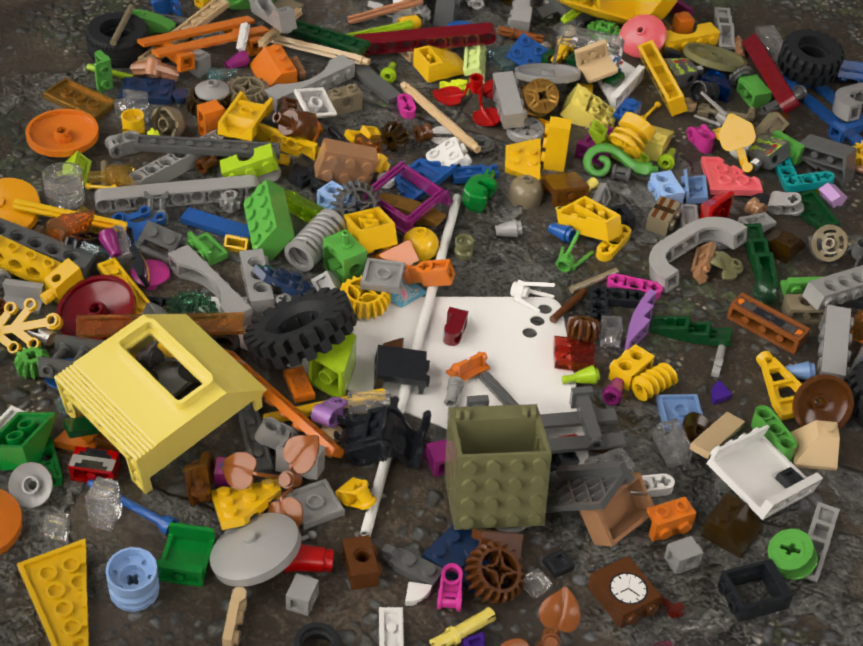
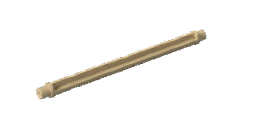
(319, 50)
(440, 117)

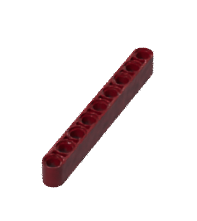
(437, 37)
(771, 74)

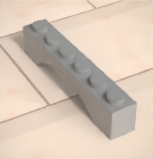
(281, 18)
(336, 72)
(190, 266)

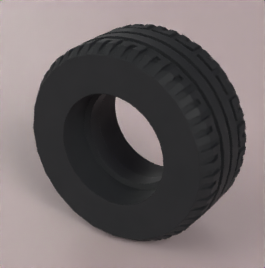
(127, 50)

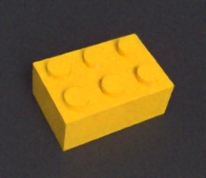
(372, 229)

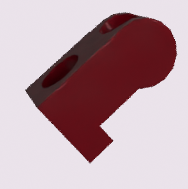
(455, 326)

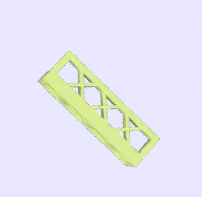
(475, 60)

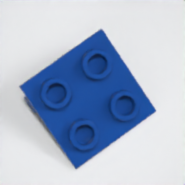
(526, 51)

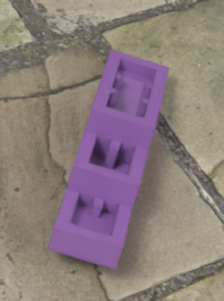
(640, 320)

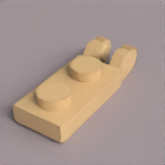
(235, 617)

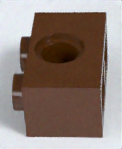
(361, 562)

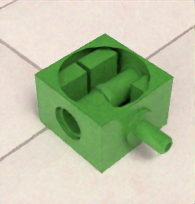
(344, 255)

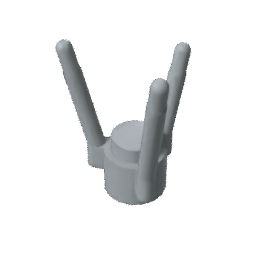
(721, 115)

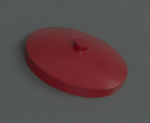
(95, 297)

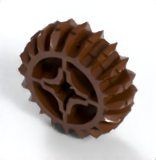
(488, 578)

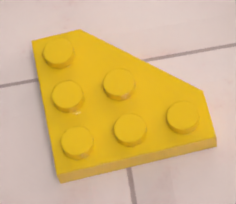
(237, 506)

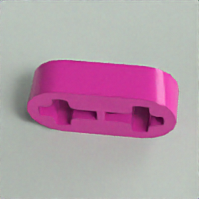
(406, 106)

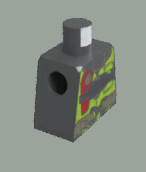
(683, 70)
(768, 152)

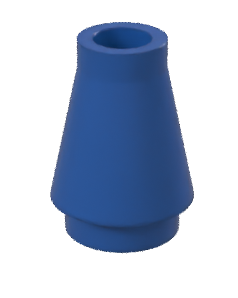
(563, 232)

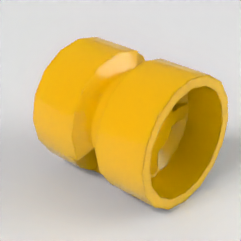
(133, 120)

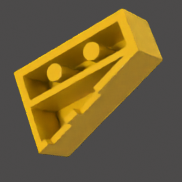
(556, 143)
(591, 219)

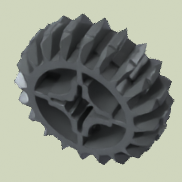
(353, 197)

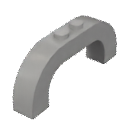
(848, 102)
(684, 239)

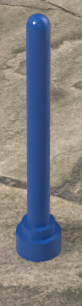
(161, 521)

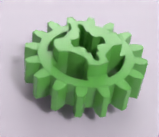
(606, 27)

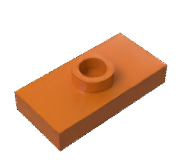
(299, 384)

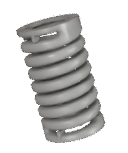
(308, 243)

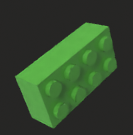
(268, 219)

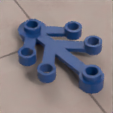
(138, 227)

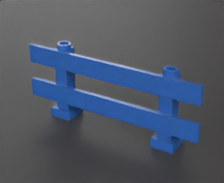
(838, 129)

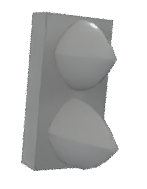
(601, 195)

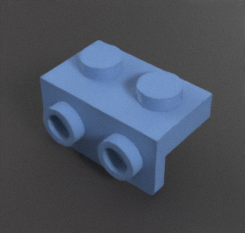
(694, 188)

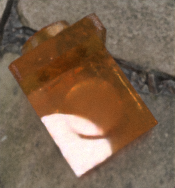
(363, 140)

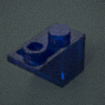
(721, 80)

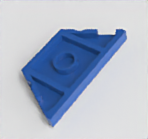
(429, 169)

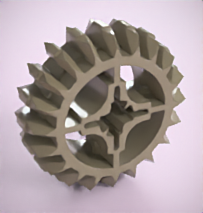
(251, 86)

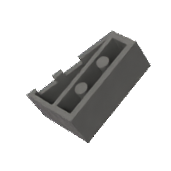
(446, 11)
(831, 157)

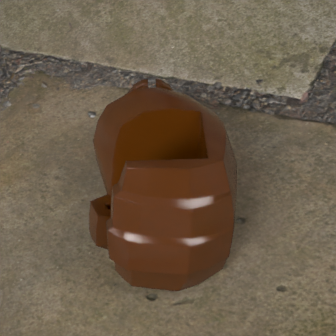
(296, 123)

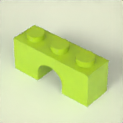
(261, 163)

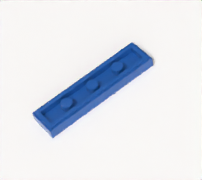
(213, 223)

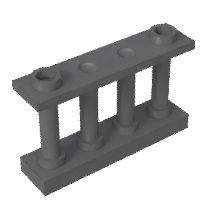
(68, 347)

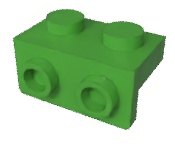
(103, 72)
(796, 148)
(207, 248)
(795, 285)

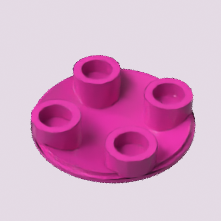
(158, 272)

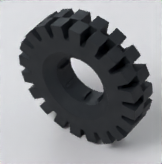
(300, 328)

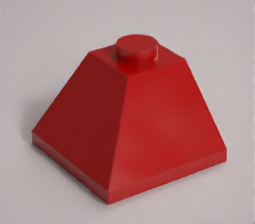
(717, 206)

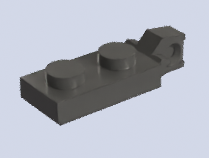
(411, 565)

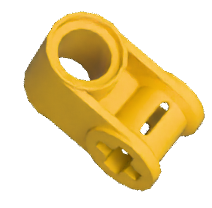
(356, 494)

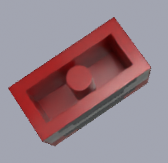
(91, 462)

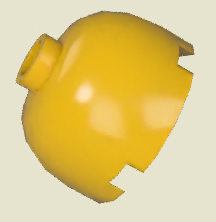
(424, 242)

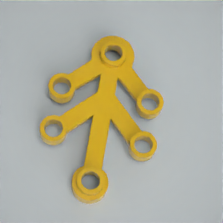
(19, 325)

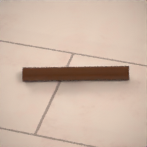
(568, 305)

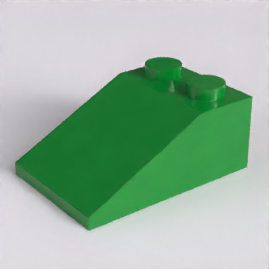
(24, 438)

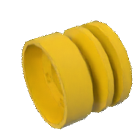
(632, 134)

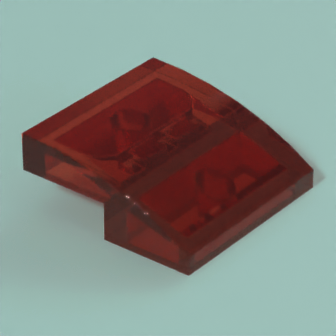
(572, 353)

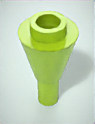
(389, 73)
(667, 160)
(585, 376)

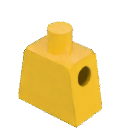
(60, 281)

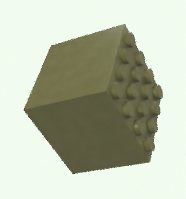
(497, 466)

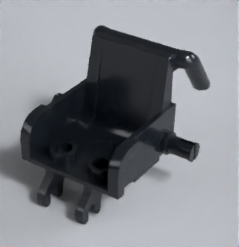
(383, 435)

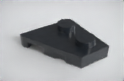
(302, 172)

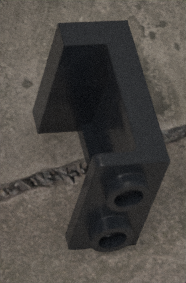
(401, 367)

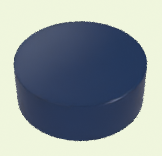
(179, 96)

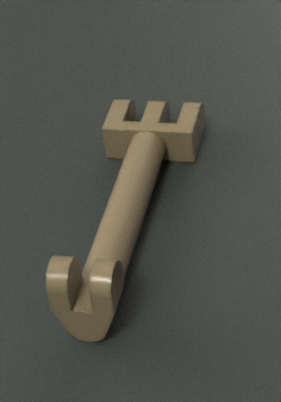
(705, 110)

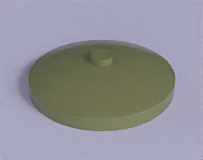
(714, 57)

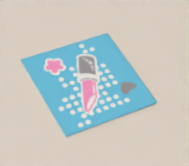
(407, 294)

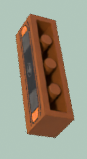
(768, 323)

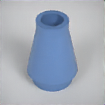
(802, 370)

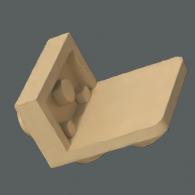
(595, 61)

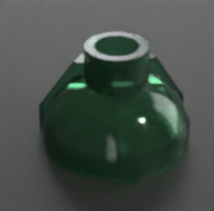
(765, 293)

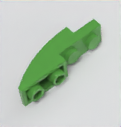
(155, 22)

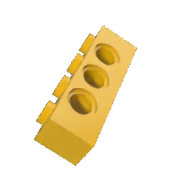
(25, 261)

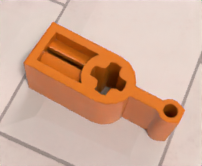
(430, 273)

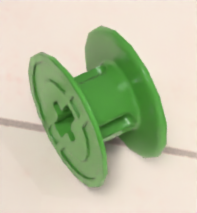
(793, 554)

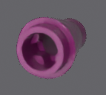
(239, 60)
(110, 241)
(613, 392)

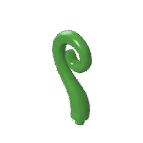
(638, 168)

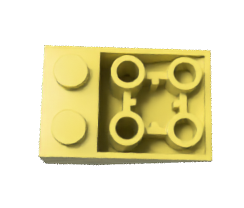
(585, 107)

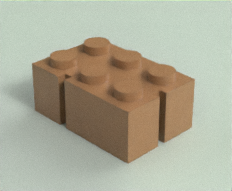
(345, 162)
(620, 515)

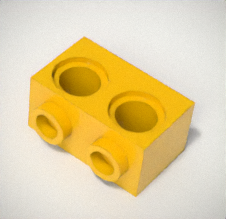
(631, 364)

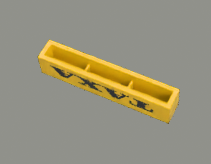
(662, 78)

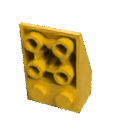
(437, 63)

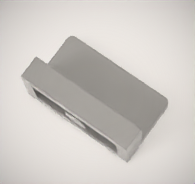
(18, 291)

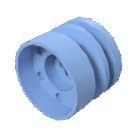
(132, 579)

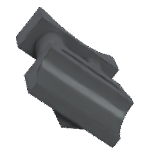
(161, 204)

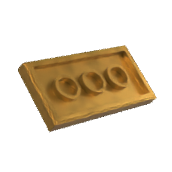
(79, 97)

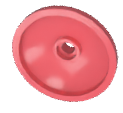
(652, 29)

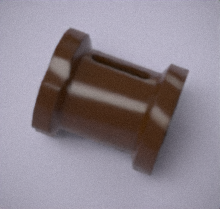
(205, 163)

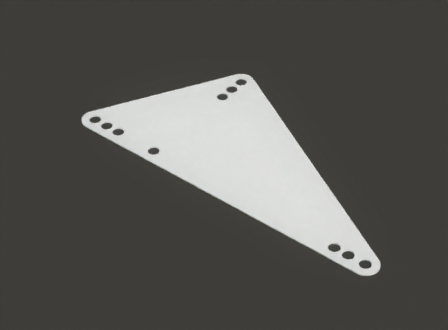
(495, 327)

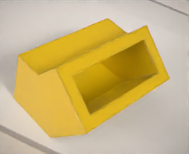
(237, 243)

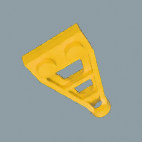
(770, 365)

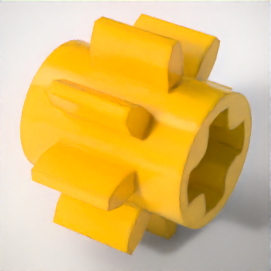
(382, 164)

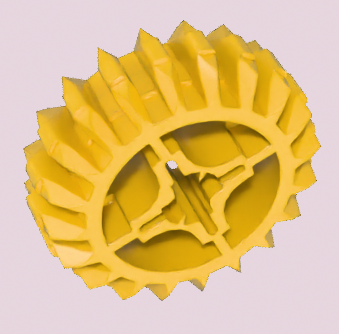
(365, 302)

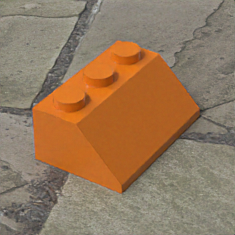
(274, 66)

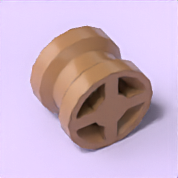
(754, 206)

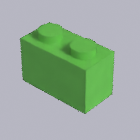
(753, 91)

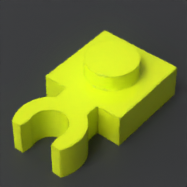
(460, 83)

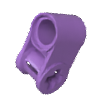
(328, 411)

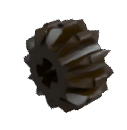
(394, 135)

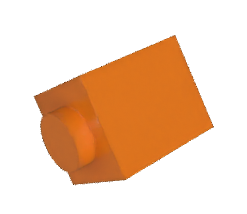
(683, 23)

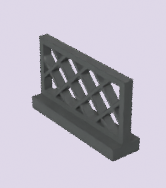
(583, 481)

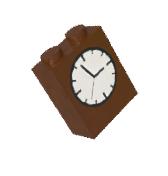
(624, 592)

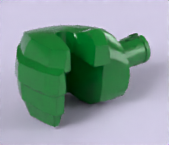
(478, 190)

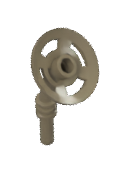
(829, 243)

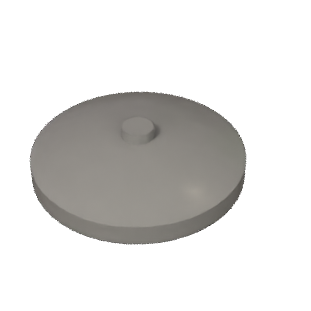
(556, 73)
(256, 550)

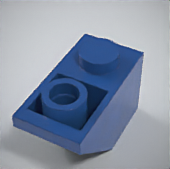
(627, 105)

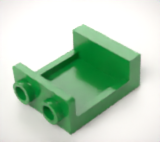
(186, 554)

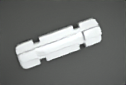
(243, 36)

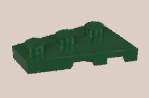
(816, 211)

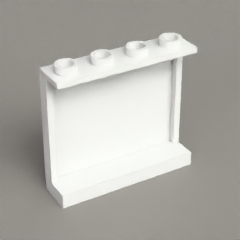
(750, 471)

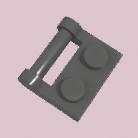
(160, 237)

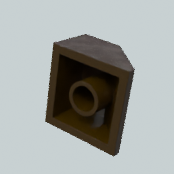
(732, 525)

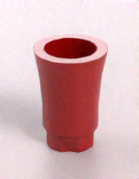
(311, 560)

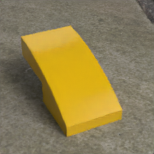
(369, 131)

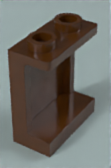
(564, 187)

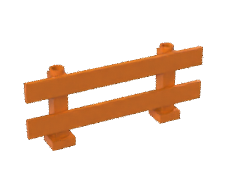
(186, 61)

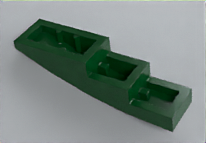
(759, 255)
(685, 330)

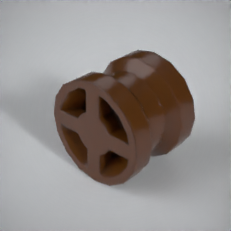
(423, 133)

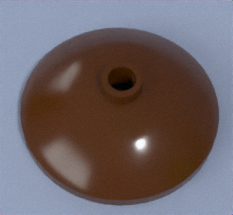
(834, 404)

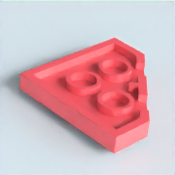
(726, 178)

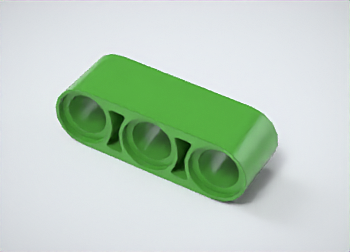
(777, 432)

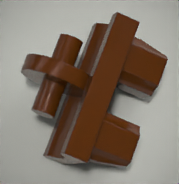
(197, 483)

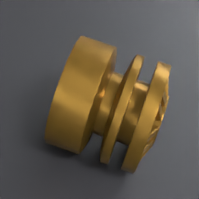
(530, 93)

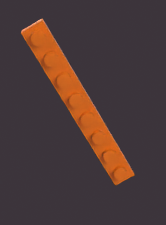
(288, 410)

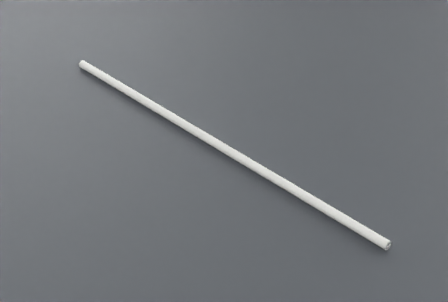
(383, 467)

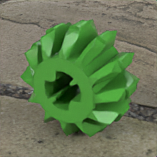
(27, 361)

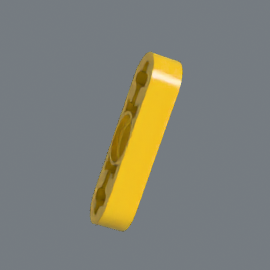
(613, 249)

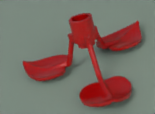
(452, 96)

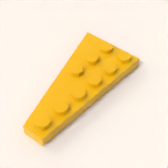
(60, 592)

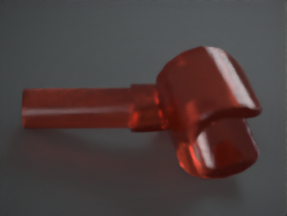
(674, 610)

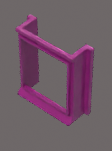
(402, 222)

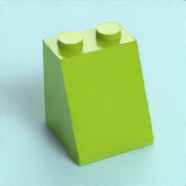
(334, 369)

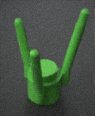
(566, 261)

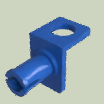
(166, 6)

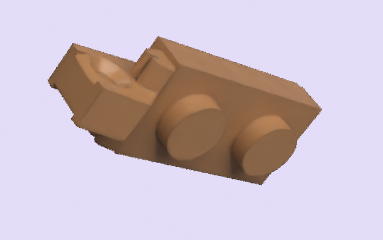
(701, 262)

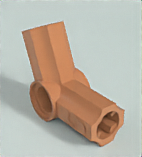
(154, 69)

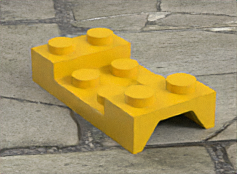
(243, 118)

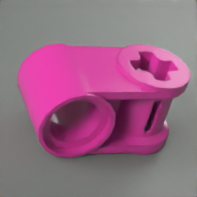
(701, 138)
(450, 591)

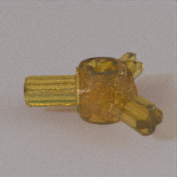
(113, 174)

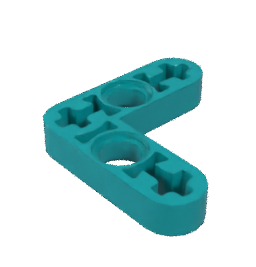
(798, 181)

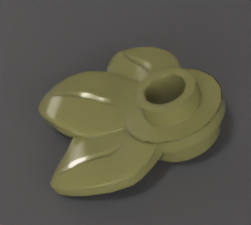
(730, 266)

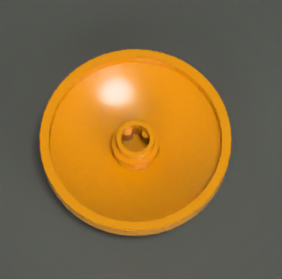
(17, 189)

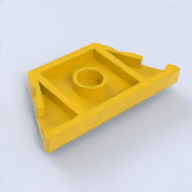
(523, 158)

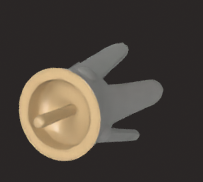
(44, 335)

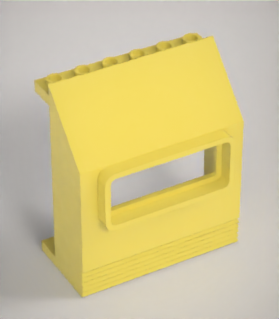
(138, 410)

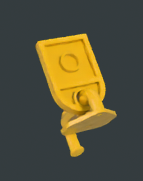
(735, 135)

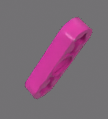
(619, 280)

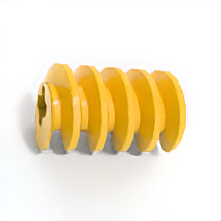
(654, 381)

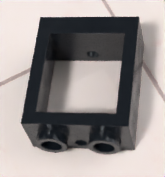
(772, 579)

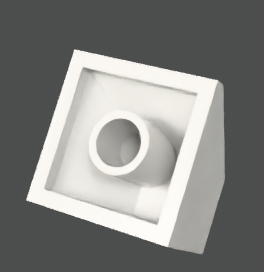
(315, 101)

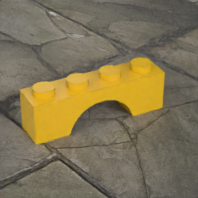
(705, 33)

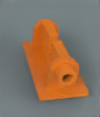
(470, 368)

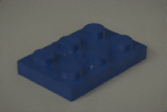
(158, 90)

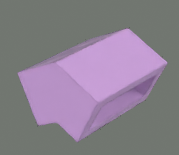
(832, 195)

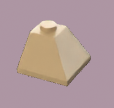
(817, 445)

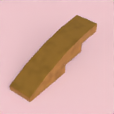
(407, 206)

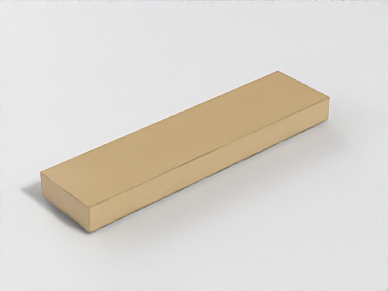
(717, 434)

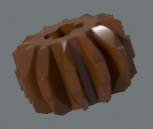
(583, 328)

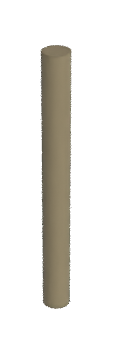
(122, 24)

